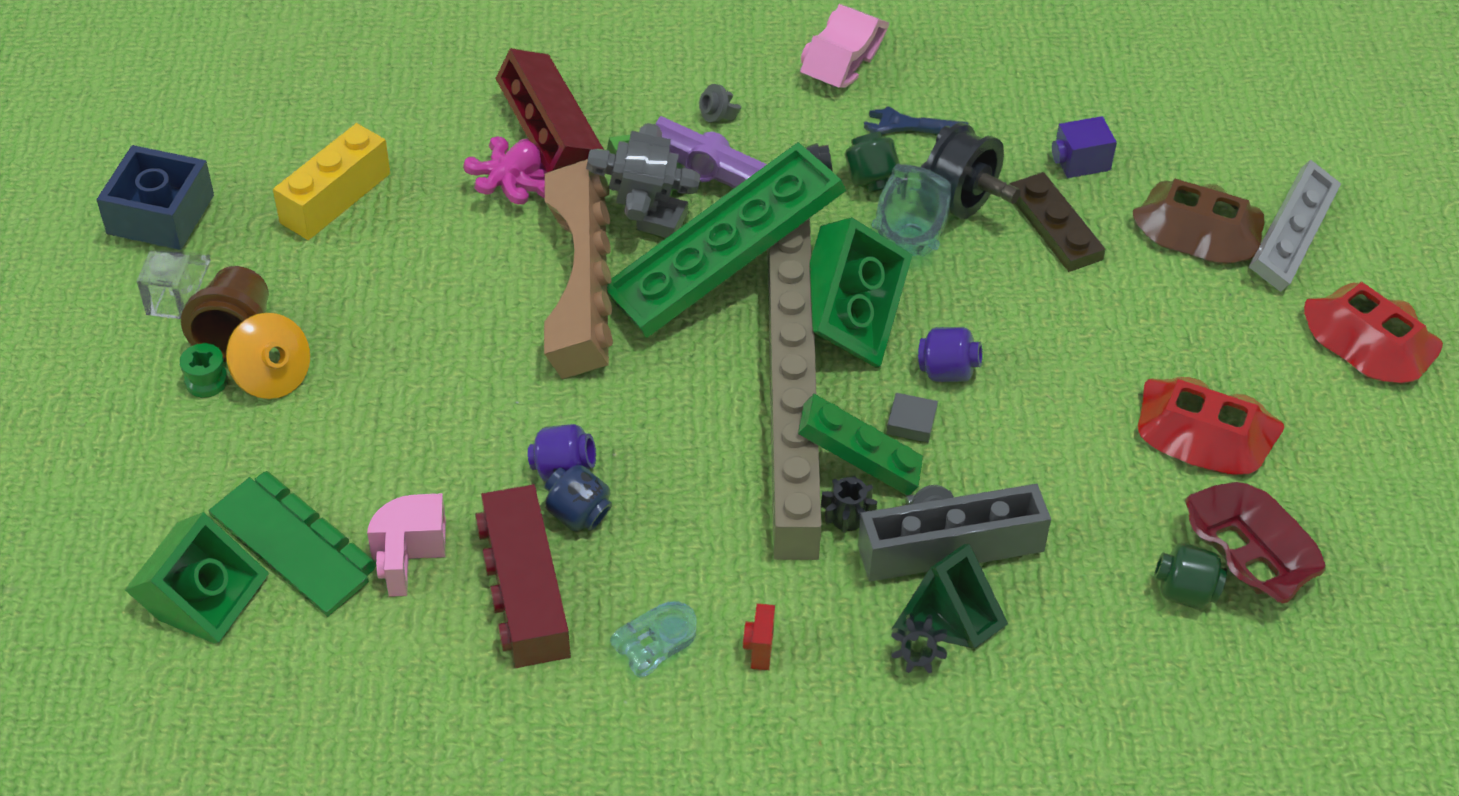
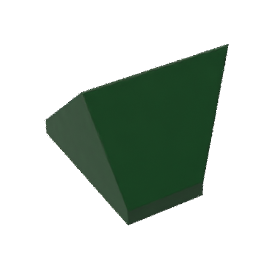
(957, 599)

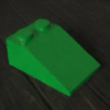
(856, 287)

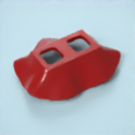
(1364, 341)
(1201, 437)

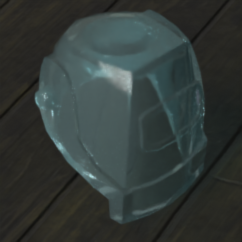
(913, 209)

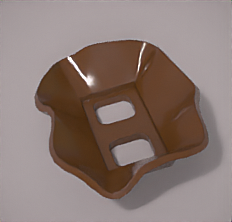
(1198, 228)

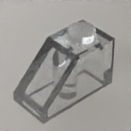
(170, 280)

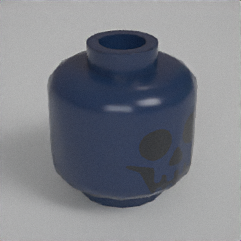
(577, 498)

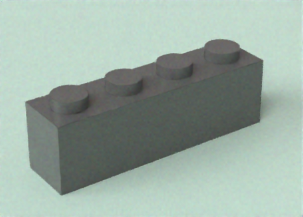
(921, 534)

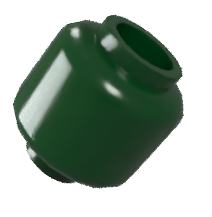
(871, 160)
(1190, 576)

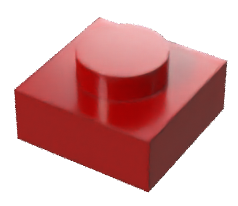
(759, 636)

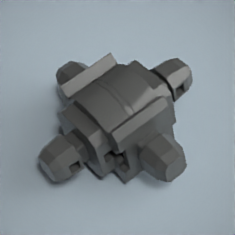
(643, 171)

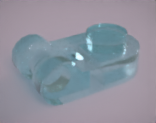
(668, 625)

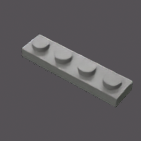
(1295, 226)

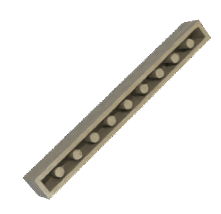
(792, 383)

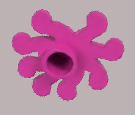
(513, 170)

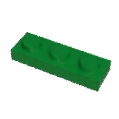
(860, 444)

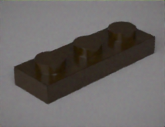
(1058, 222)

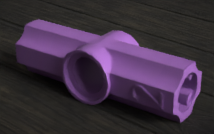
(693, 148)

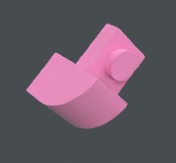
(403, 531)

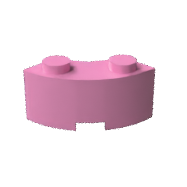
(843, 46)

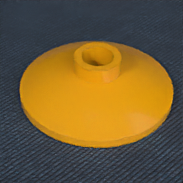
(250, 361)

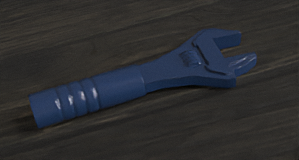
(893, 121)

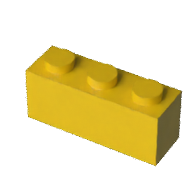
(332, 181)

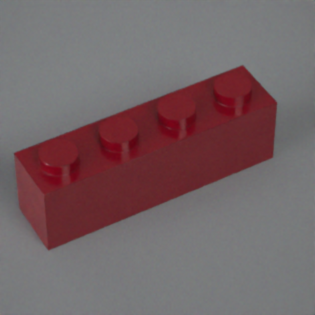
(546, 109)
(525, 577)

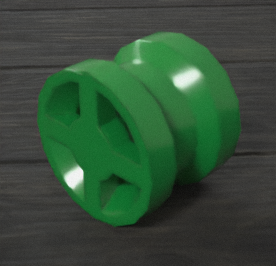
(203, 370)

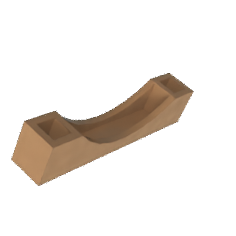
(578, 326)

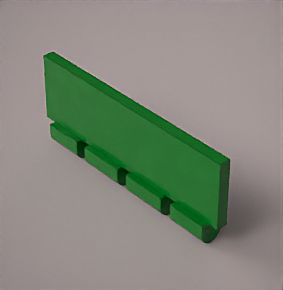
(294, 541)

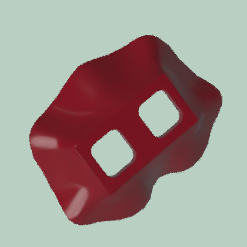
(1268, 532)

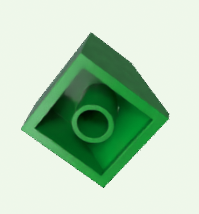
(198, 579)

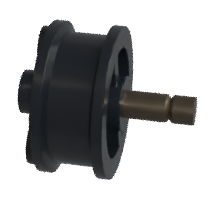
(971, 167)

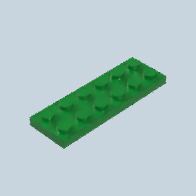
(723, 238)

